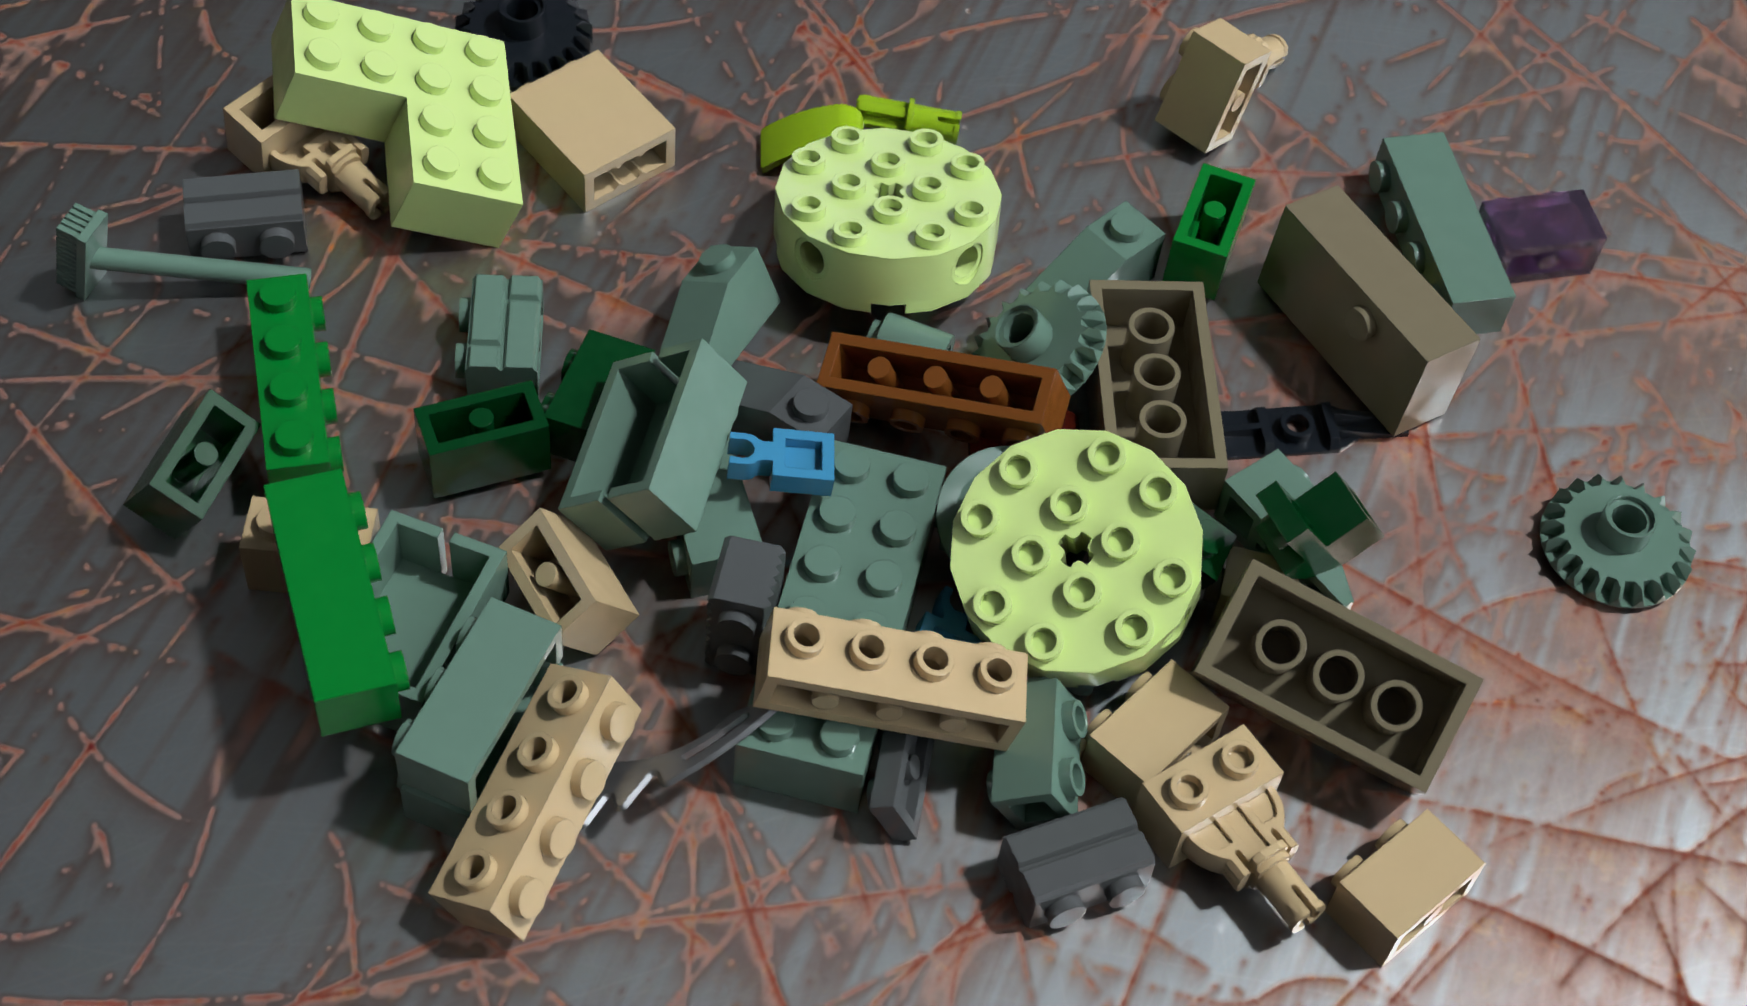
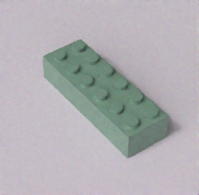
(852, 561)

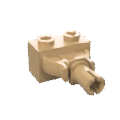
(1216, 82)
(322, 156)
(1229, 820)

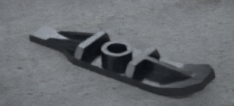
(1329, 430)

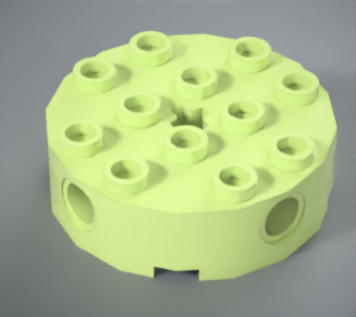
(886, 219)
(1067, 497)

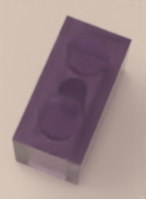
(1544, 234)

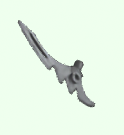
(630, 777)

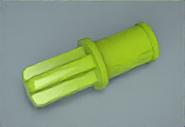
(908, 116)

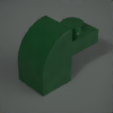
(1317, 528)

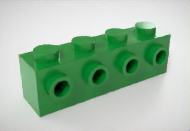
(289, 378)
(334, 603)

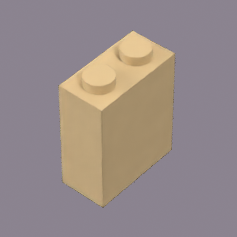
(592, 130)

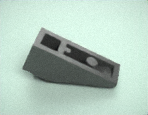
(788, 402)

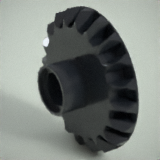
(536, 33)

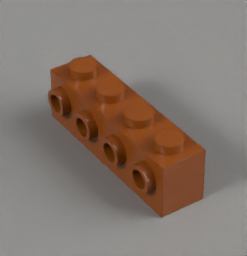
(943, 390)

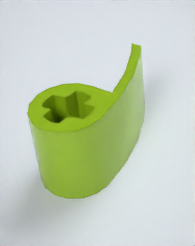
(799, 129)

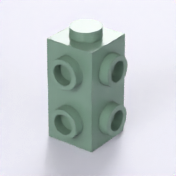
(1042, 767)

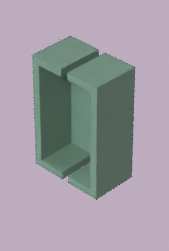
(654, 446)
(427, 602)
(472, 713)

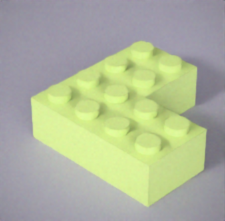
(421, 90)

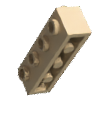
(891, 678)
(578, 729)

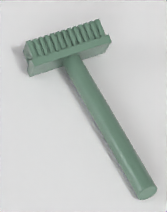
(86, 258)

